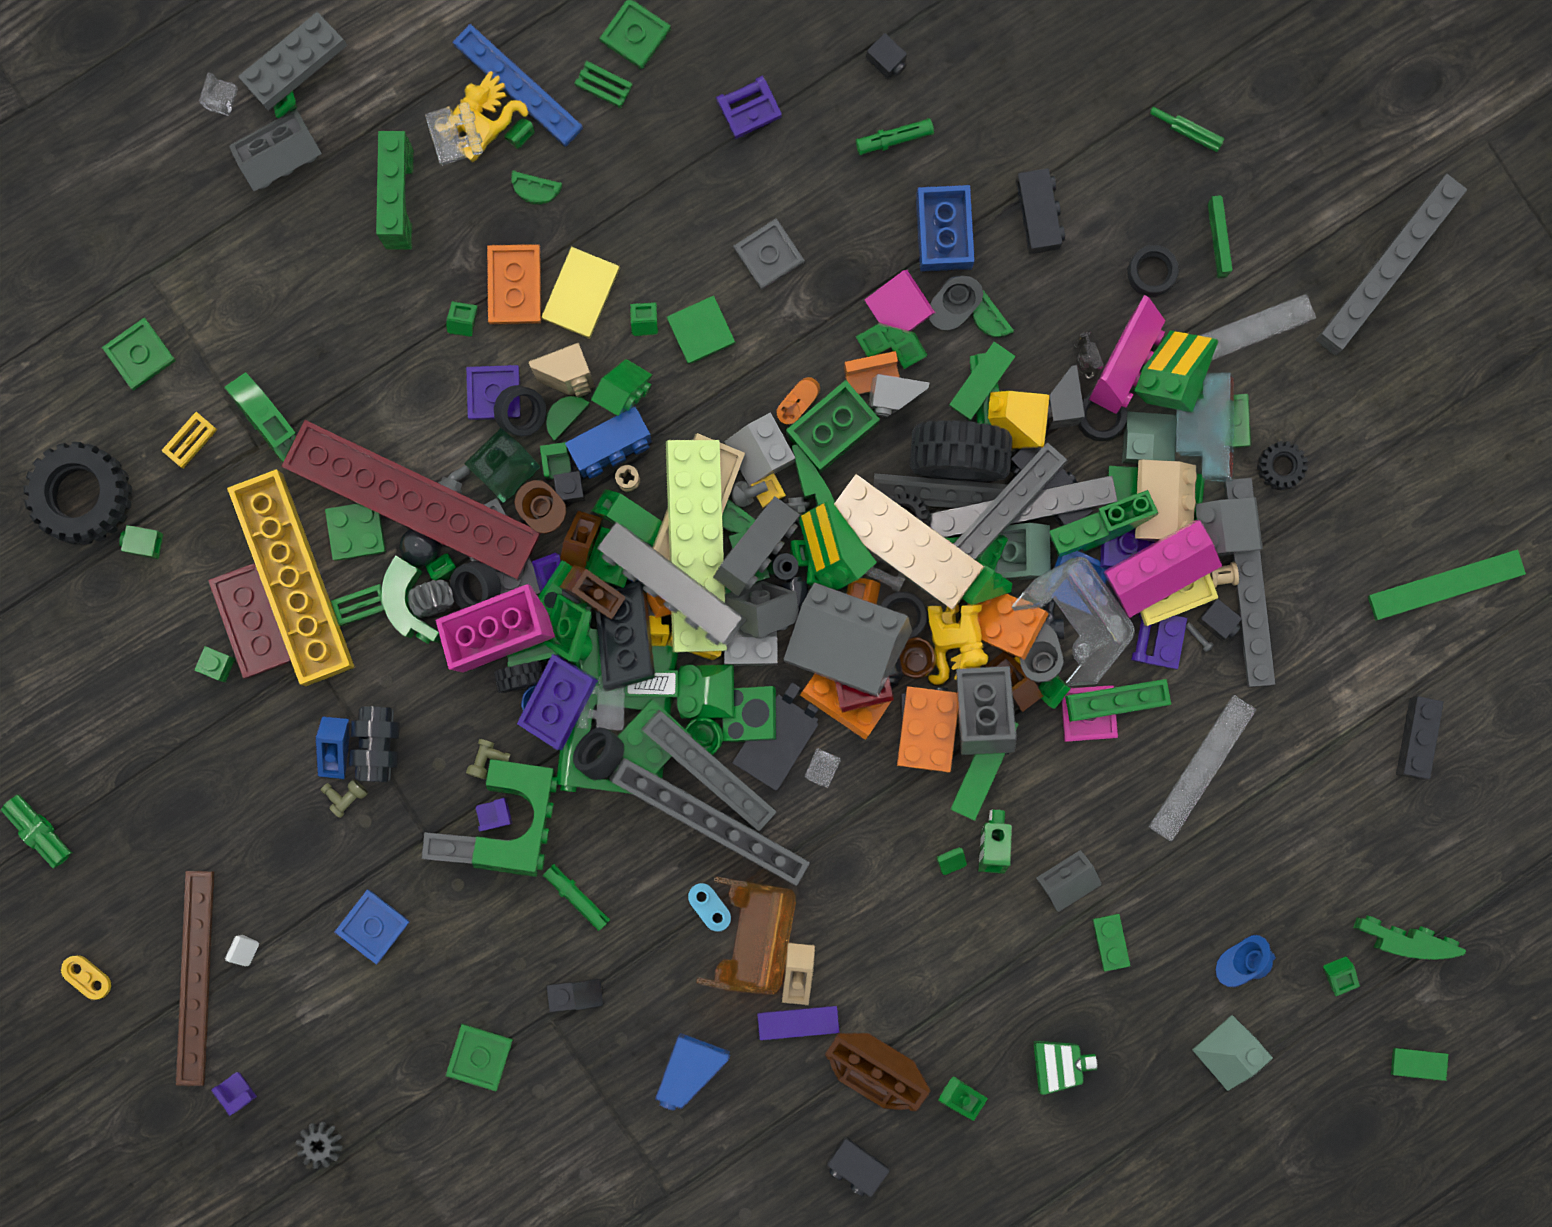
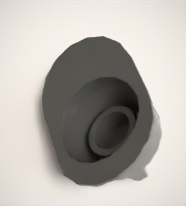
(955, 302)
(1044, 657)

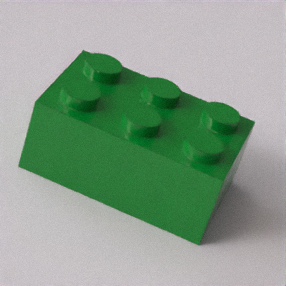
(833, 426)

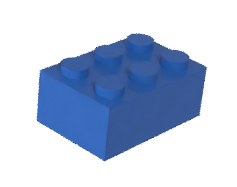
(945, 228)
(609, 443)

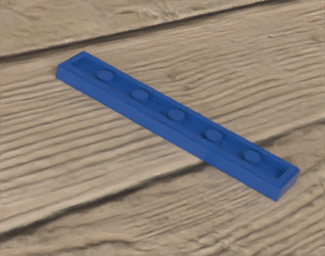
(518, 85)

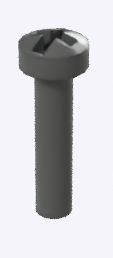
(1207, 646)

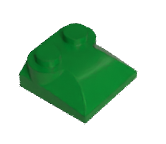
(571, 630)
(706, 691)

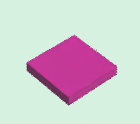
(900, 303)
(1088, 729)

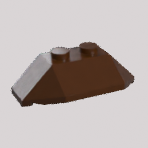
(877, 1071)

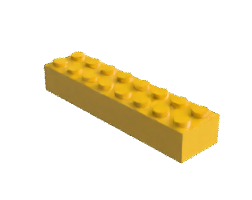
(290, 578)

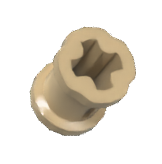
(622, 471)
(1225, 575)

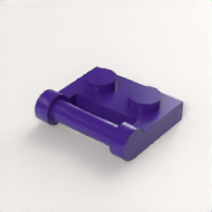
(752, 114)
(1167, 643)

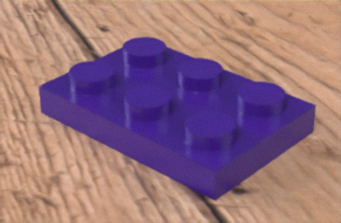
(557, 702)

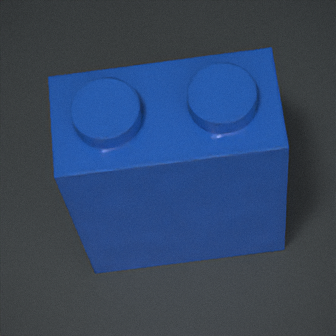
(688, 1070)

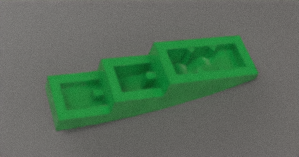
(810, 479)

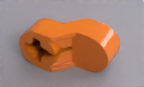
(807, 391)

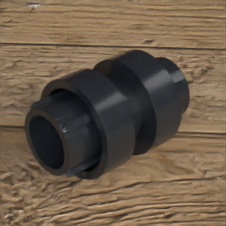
(375, 731)

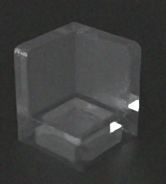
(218, 95)
(822, 768)

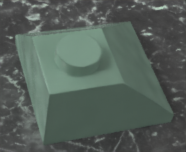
(1149, 437)
(1232, 1053)

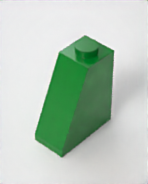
(619, 509)

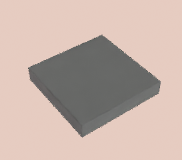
(769, 254)

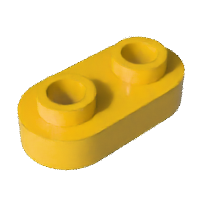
(86, 978)

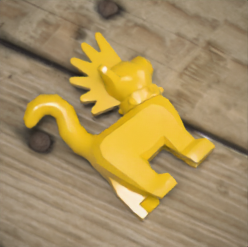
(486, 97)
(951, 635)

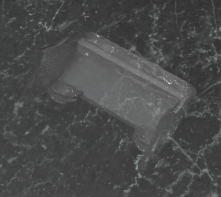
(1091, 610)

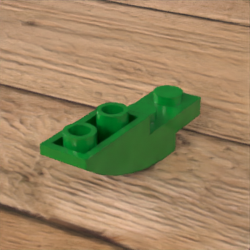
(262, 414)
(1105, 525)
(1417, 944)

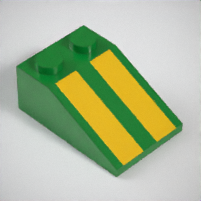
(1176, 371)
(834, 547)

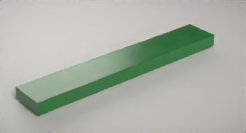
(1446, 585)

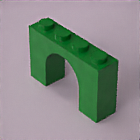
(394, 162)
(522, 854)

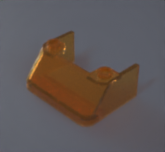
(760, 938)

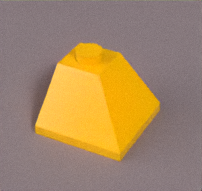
(1021, 415)

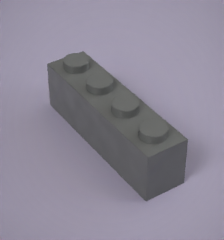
(756, 546)

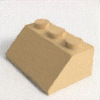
(564, 371)
(1173, 494)

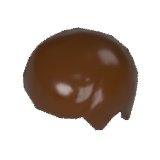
(917, 658)

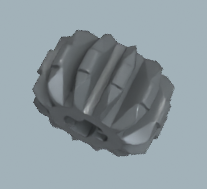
(430, 598)
(309, 1146)

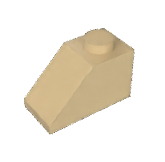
(798, 973)

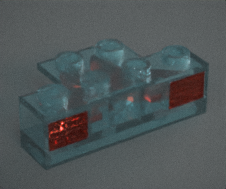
(1210, 428)

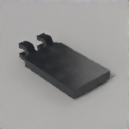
(773, 759)

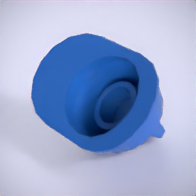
(1245, 962)

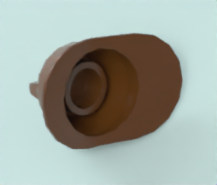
(540, 506)

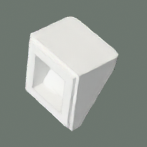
(242, 950)

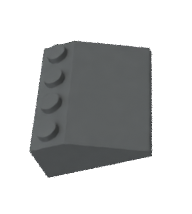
(847, 639)

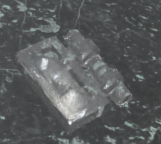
(446, 134)
(609, 708)

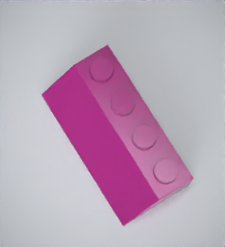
(1128, 357)
(1163, 568)
(494, 629)

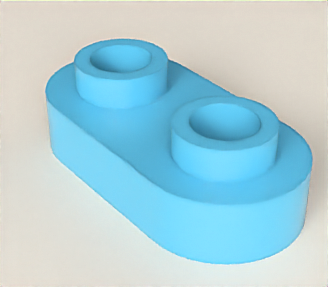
(709, 907)

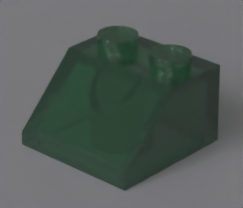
(502, 465)

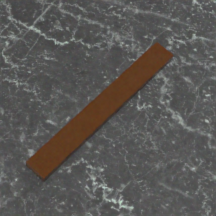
(195, 978)

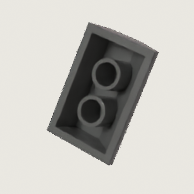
(275, 150)

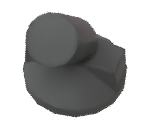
(452, 481)
(743, 494)
(798, 505)

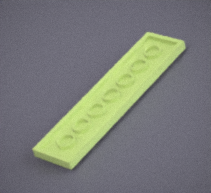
(695, 527)

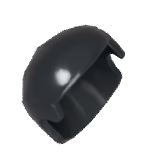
(418, 548)

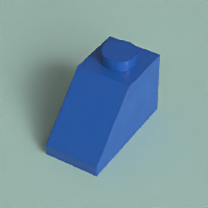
(332, 747)

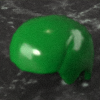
(706, 733)

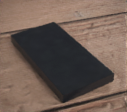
(626, 640)

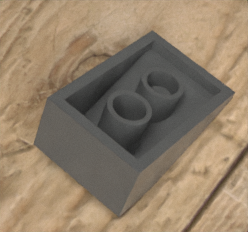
(985, 710)

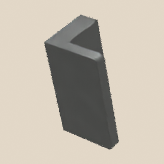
(1069, 880)

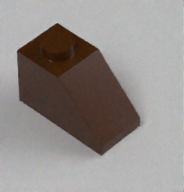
(580, 539)
(592, 591)
(1024, 690)

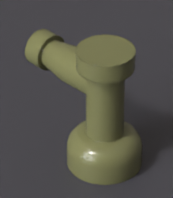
(485, 751)
(340, 803)

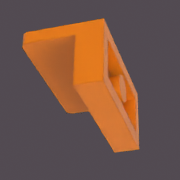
(861, 371)

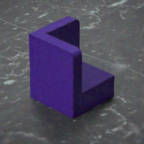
(493, 815)
(234, 1093)

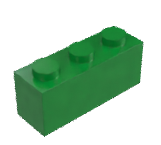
(622, 387)

